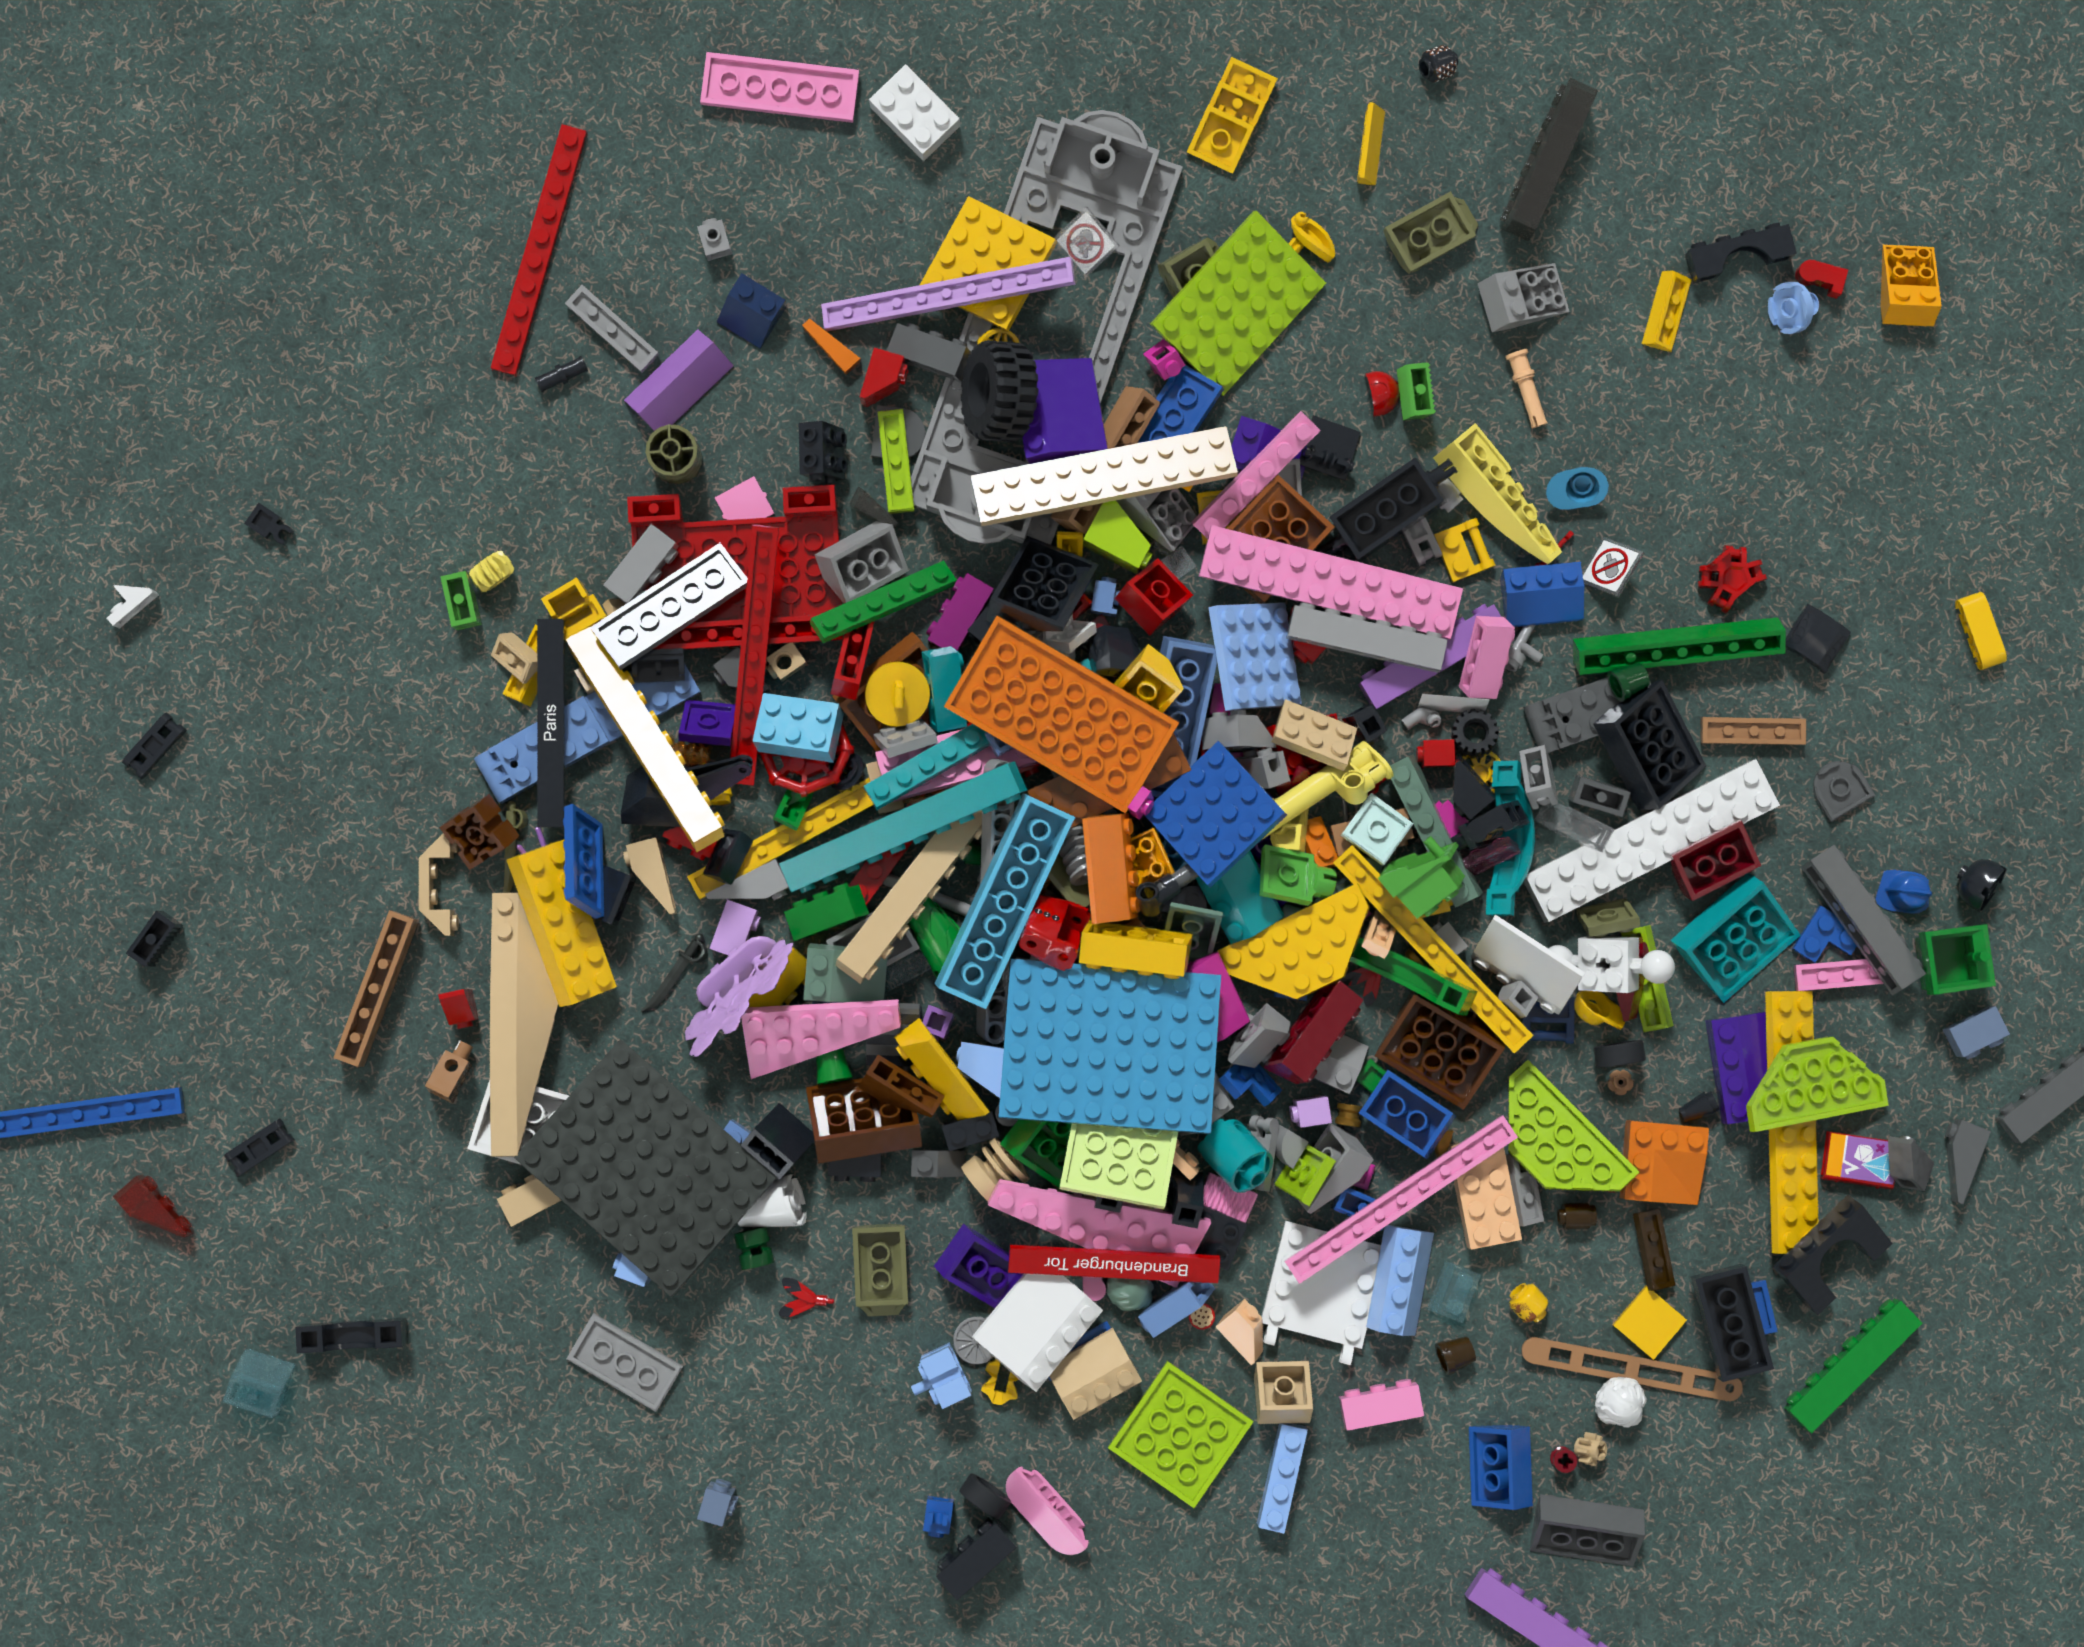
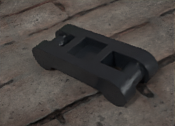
(153, 745)
(259, 1147)

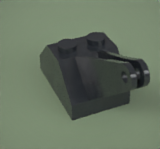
(645, 805)

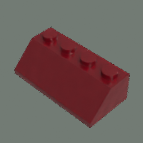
(1314, 1033)

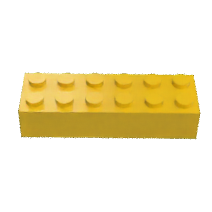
(561, 930)

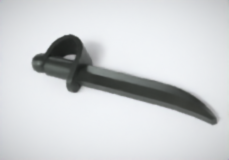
(677, 970)

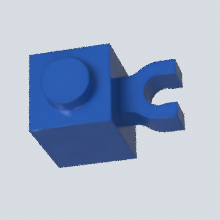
(938, 1516)

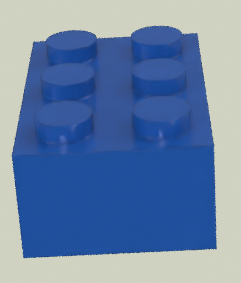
(1407, 1114)

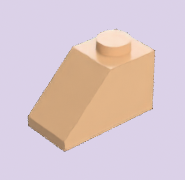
(1244, 1330)

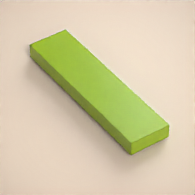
(896, 461)

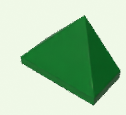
(792, 809)

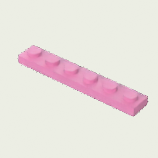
(1257, 474)

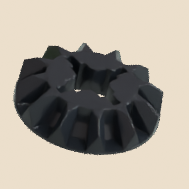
(857, 766)

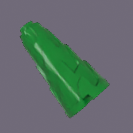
(934, 934)

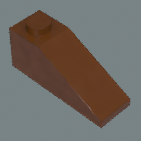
(899, 1088)

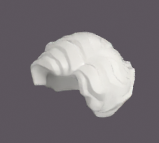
(1620, 1402)

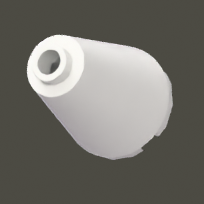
(777, 1206)

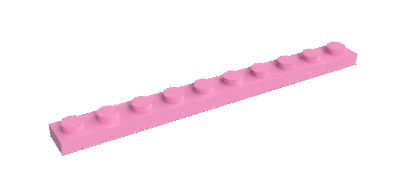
(1400, 1199)

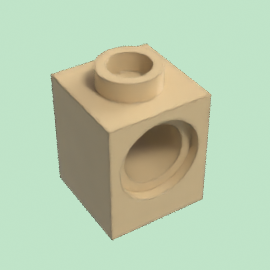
(790, 651)

